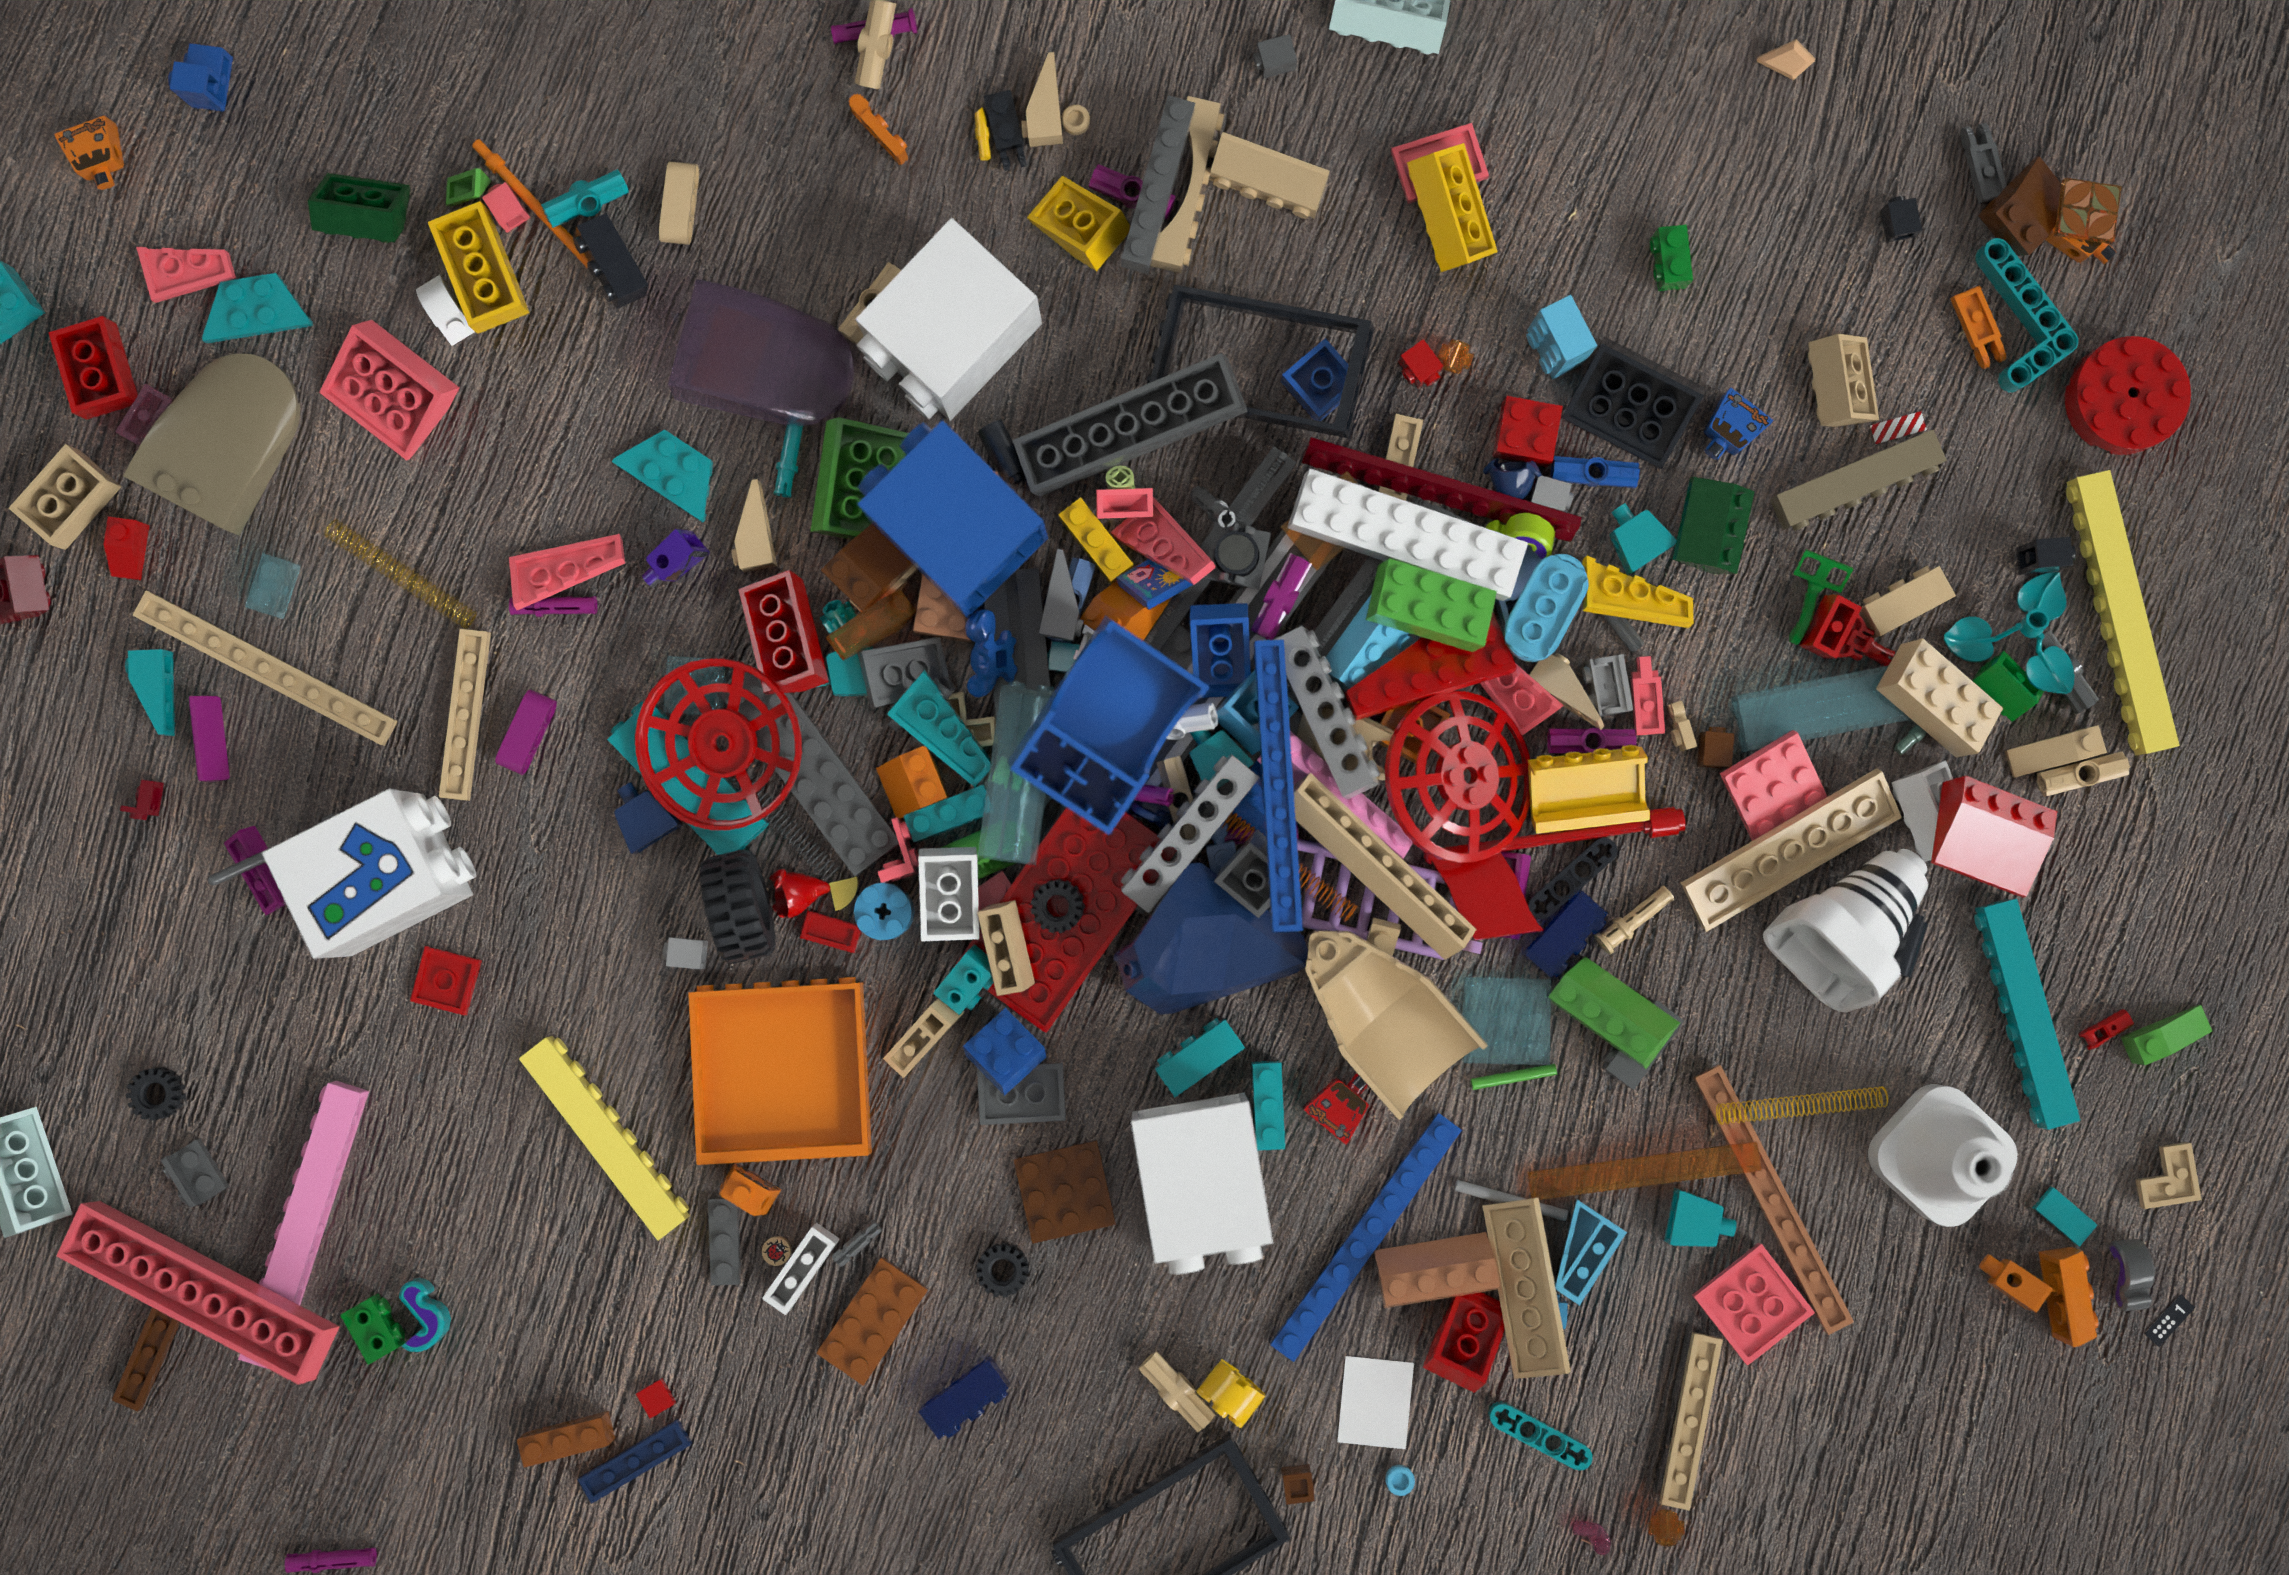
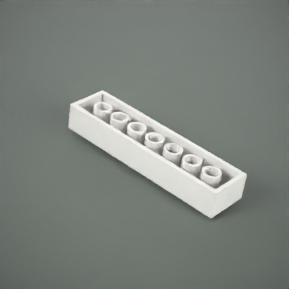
(1405, 532)

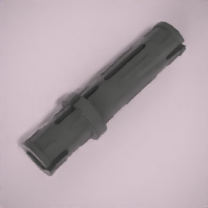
(1215, 508)

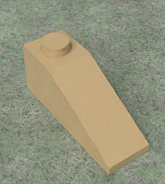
(1043, 109)
(754, 537)
(1561, 682)
(2056, 751)
(921, 1037)

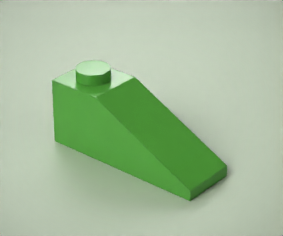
(2166, 1036)

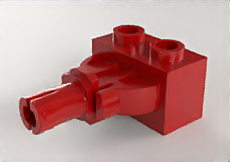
(1842, 633)

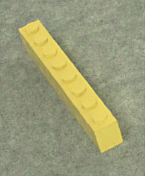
(605, 1137)

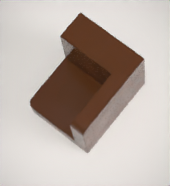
(1298, 1484)

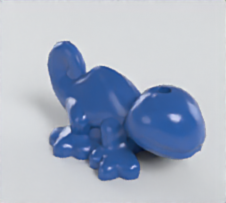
(988, 657)

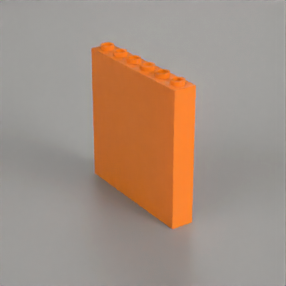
(779, 1071)

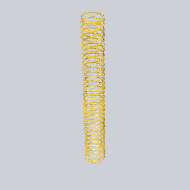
(1797, 1103)

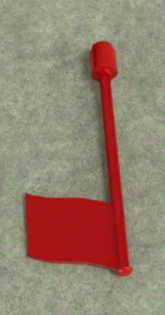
(1489, 891)

